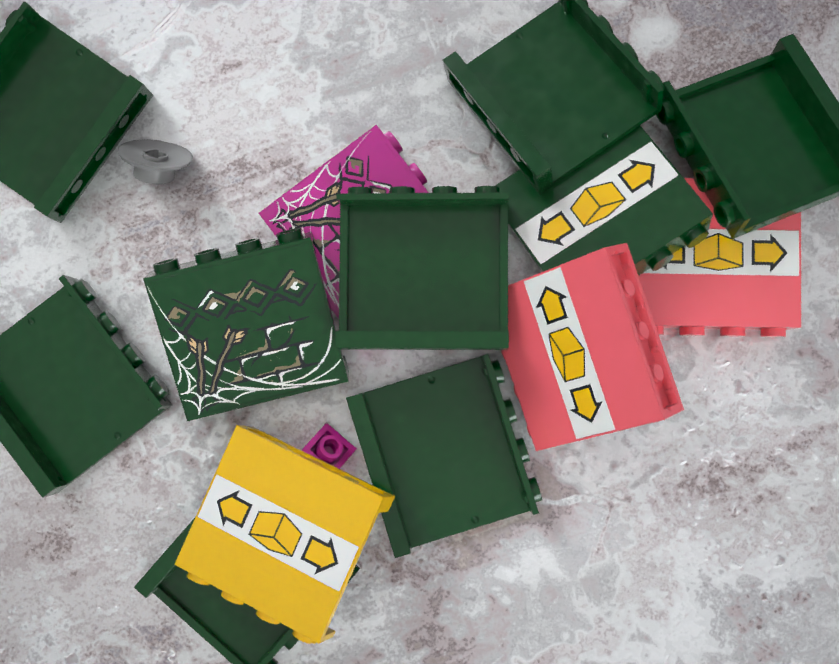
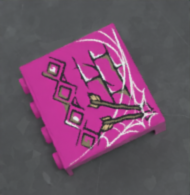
(312, 203)

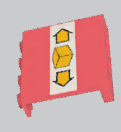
(730, 281)
(587, 351)

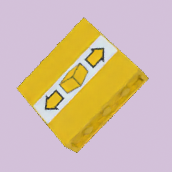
(281, 532)

